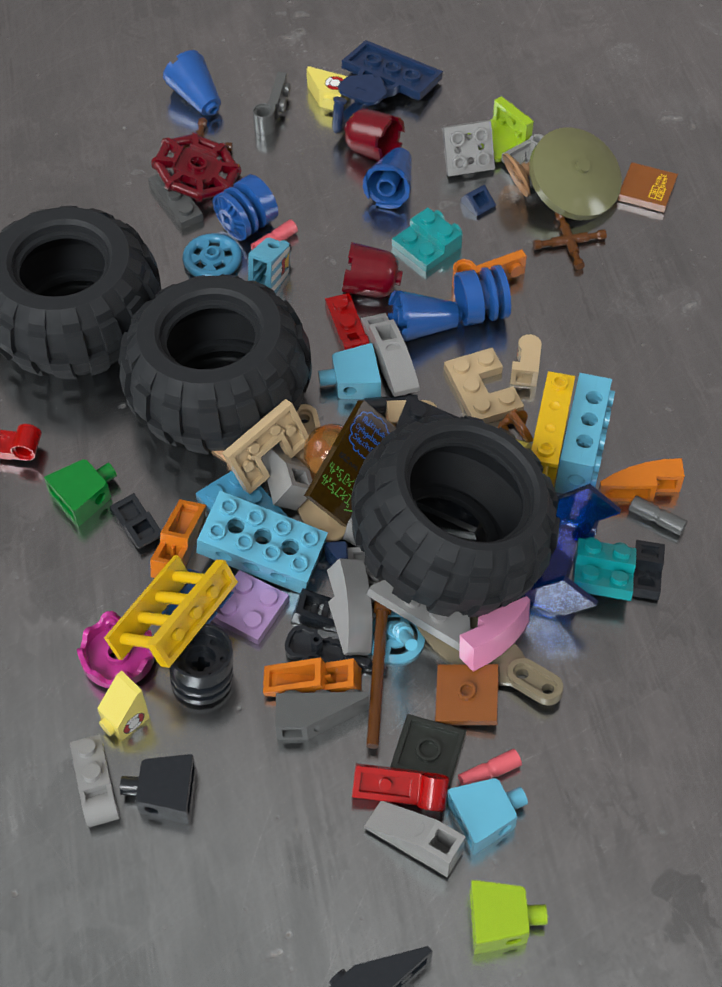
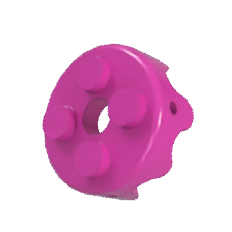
(96, 659)

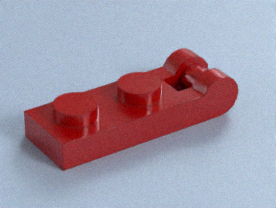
(346, 321)

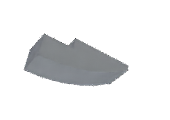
(351, 606)

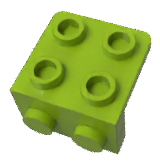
(509, 127)

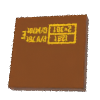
(647, 187)

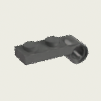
(267, 114)

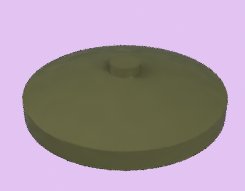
(575, 173)

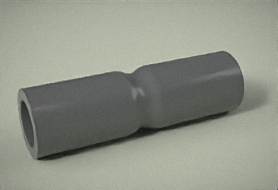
(660, 516)

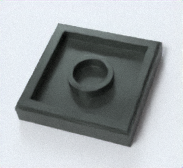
(429, 747)

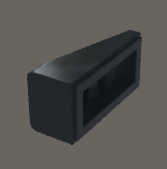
(310, 618)

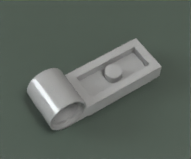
(94, 781)

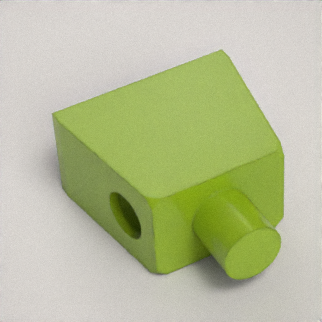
(502, 915)

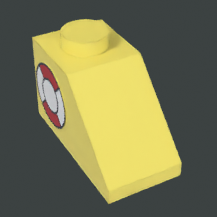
(324, 86)
(122, 707)

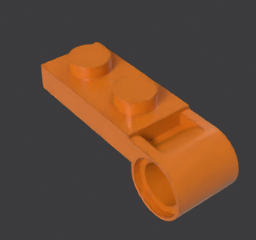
(512, 263)

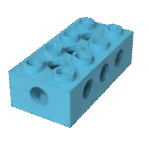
(577, 463)
(264, 525)

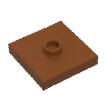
(467, 695)

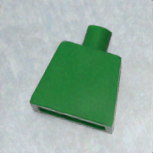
(81, 489)

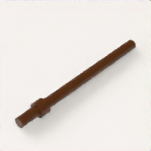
(377, 678)

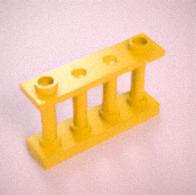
(552, 421)
(186, 619)

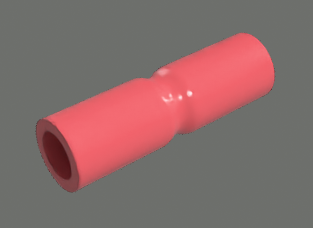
(280, 233)
(493, 768)

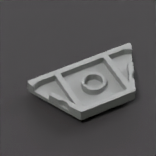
(442, 627)

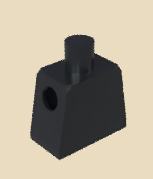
(163, 787)

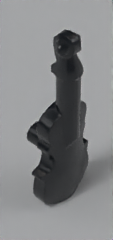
(306, 644)

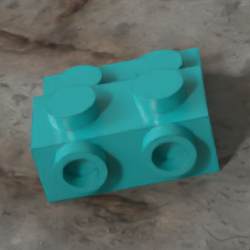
(428, 239)
(605, 568)

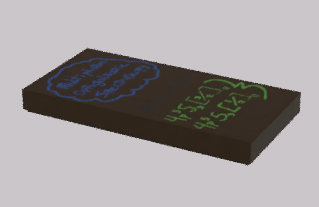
(335, 479)

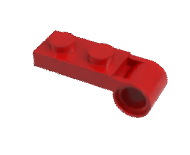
(20, 443)
(401, 786)

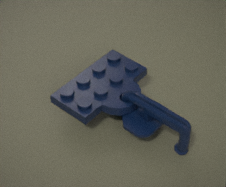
(377, 76)

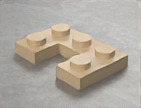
(466, 378)
(278, 426)

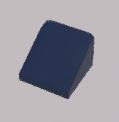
(478, 201)
(335, 551)

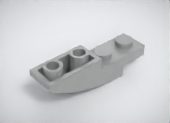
(391, 354)

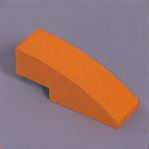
(644, 480)
(178, 535)
(311, 676)

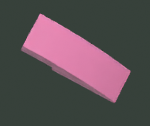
(494, 634)

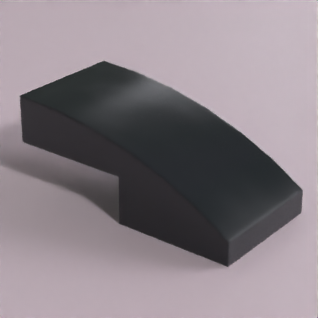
(135, 521)
(648, 569)

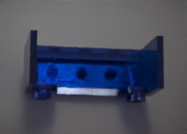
(579, 518)

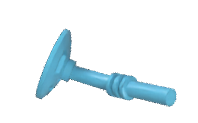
(400, 635)

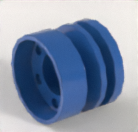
(245, 207)
(482, 294)

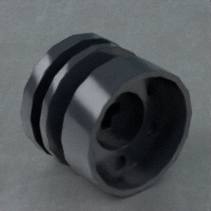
(204, 667)

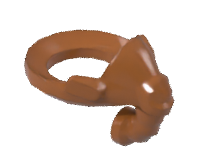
(518, 419)

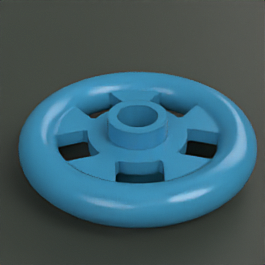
(211, 261)

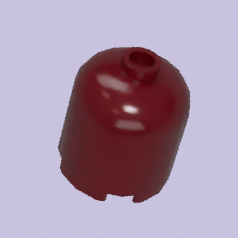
(373, 133)
(372, 272)

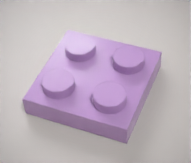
(251, 608)

